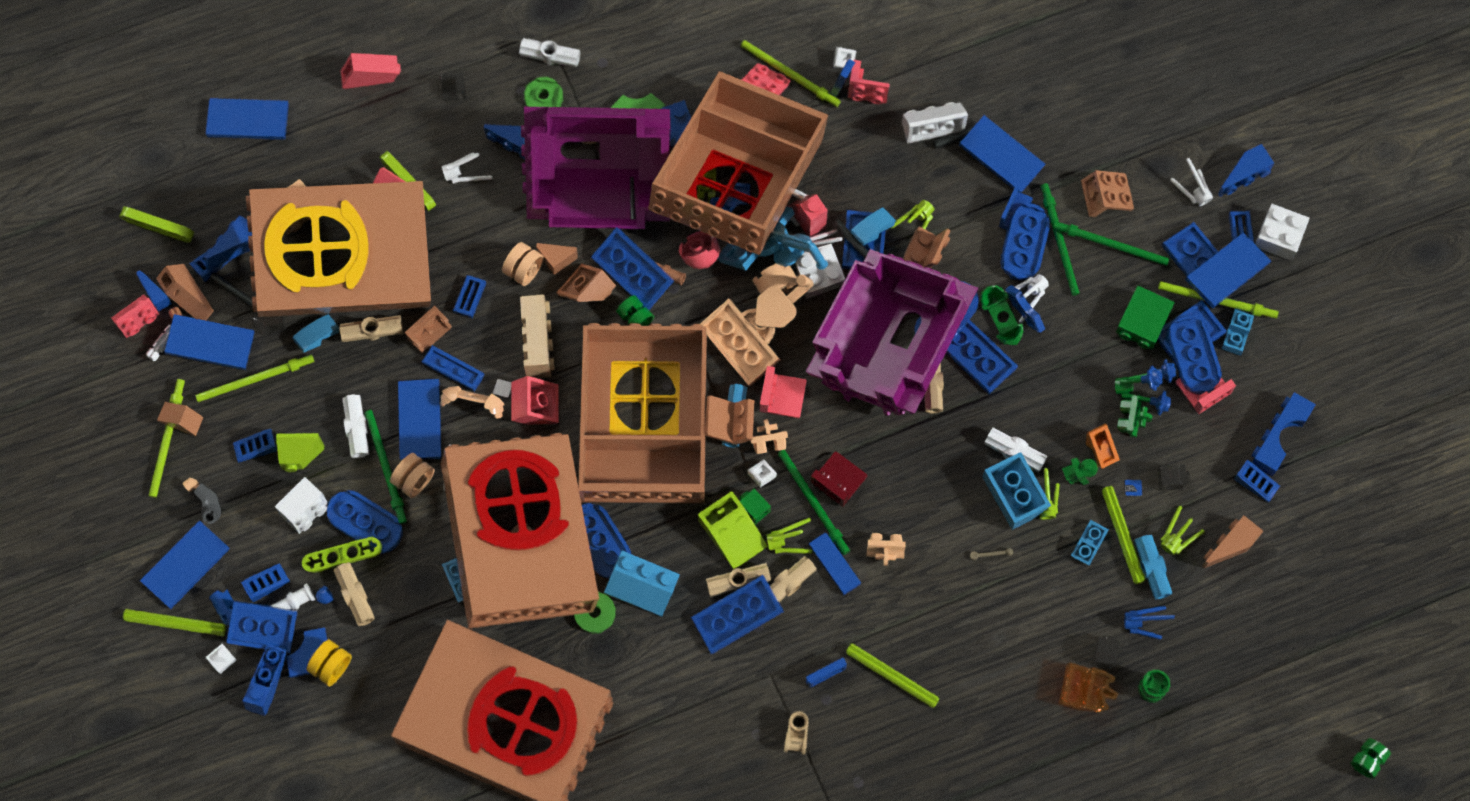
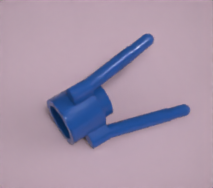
(1134, 619)

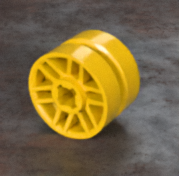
(329, 662)

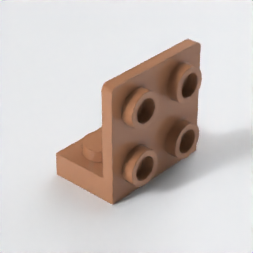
(1106, 191)
(926, 247)
(729, 420)

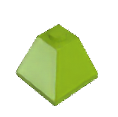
(298, 450)

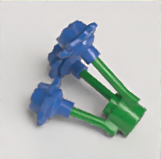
(1154, 379)

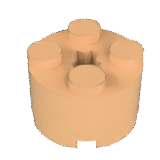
(776, 276)

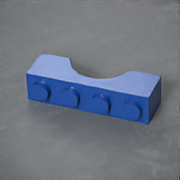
(1271, 454)

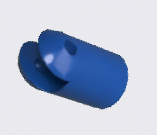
(223, 604)

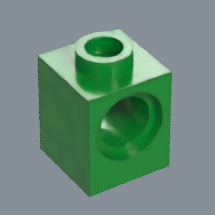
(755, 505)

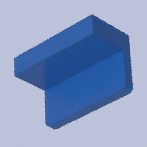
(1016, 200)

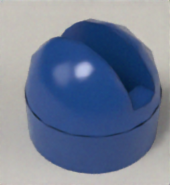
(324, 595)

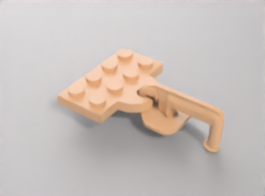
(741, 338)

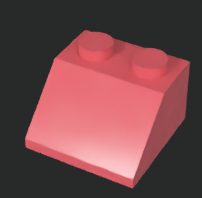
(534, 401)

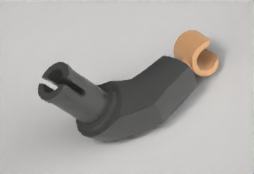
(210, 503)

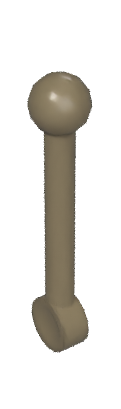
(974, 555)

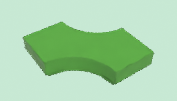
(647, 102)

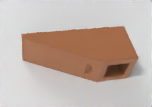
(182, 289)
(1238, 541)

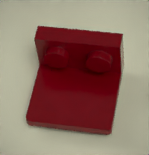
(838, 478)

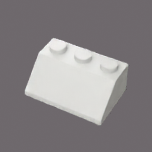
(934, 122)

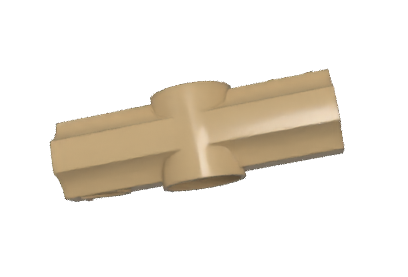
(358, 330)
(933, 395)
(790, 580)
(724, 583)
(354, 594)

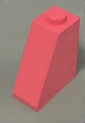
(369, 70)
(810, 214)

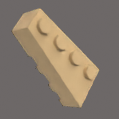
(535, 336)

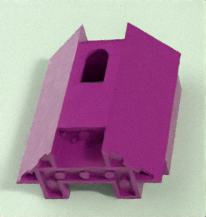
(593, 190)
(857, 333)

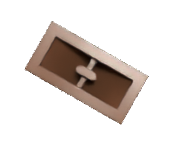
(557, 256)
(180, 418)

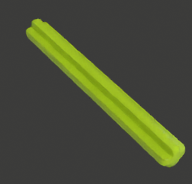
(1123, 535)
(174, 622)
(892, 675)

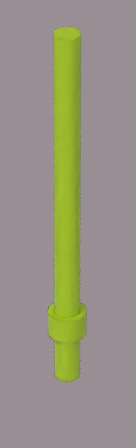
(821, 93)
(1256, 309)
(293, 365)
(175, 398)

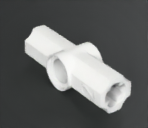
(538, 50)
(355, 426)
(1013, 445)

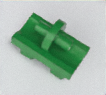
(1133, 408)
(1079, 471)

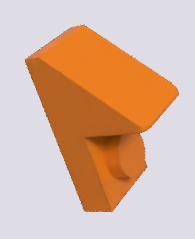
(1102, 445)

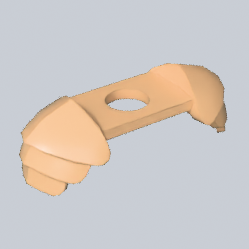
(491, 402)

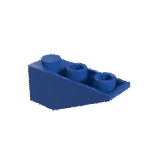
(506, 135)
(1252, 165)
(230, 244)
(265, 680)

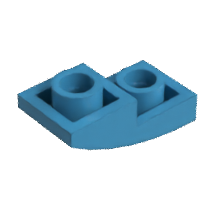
(872, 225)
(1237, 332)
(312, 334)
(1089, 542)
(452, 573)

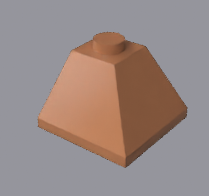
(587, 285)

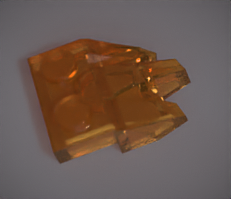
(1086, 688)

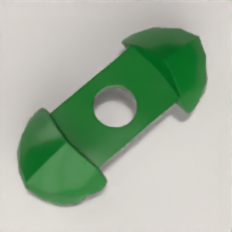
(995, 300)

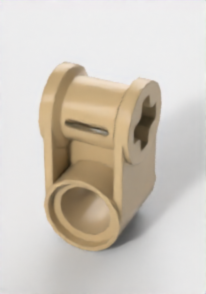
(796, 735)

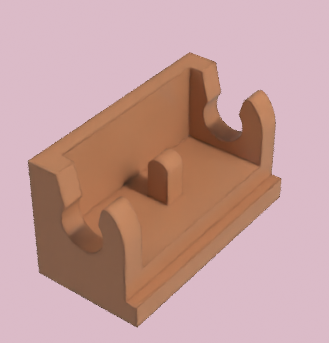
(428, 329)

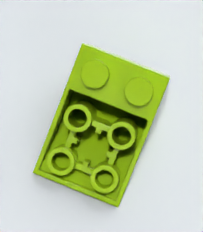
(732, 530)

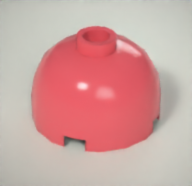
(700, 250)

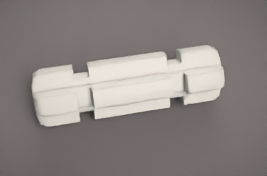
(159, 345)

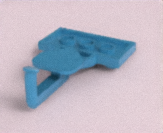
(785, 247)

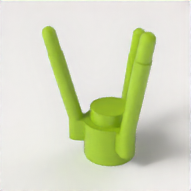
(921, 212)
(1051, 512)
(776, 538)
(1171, 543)

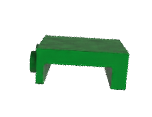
(1144, 318)

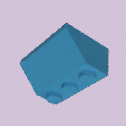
(1016, 490)
(641, 583)

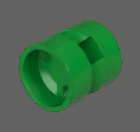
(633, 312)
(1154, 686)
(1370, 758)

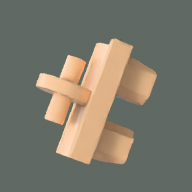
(778, 438)
(885, 550)

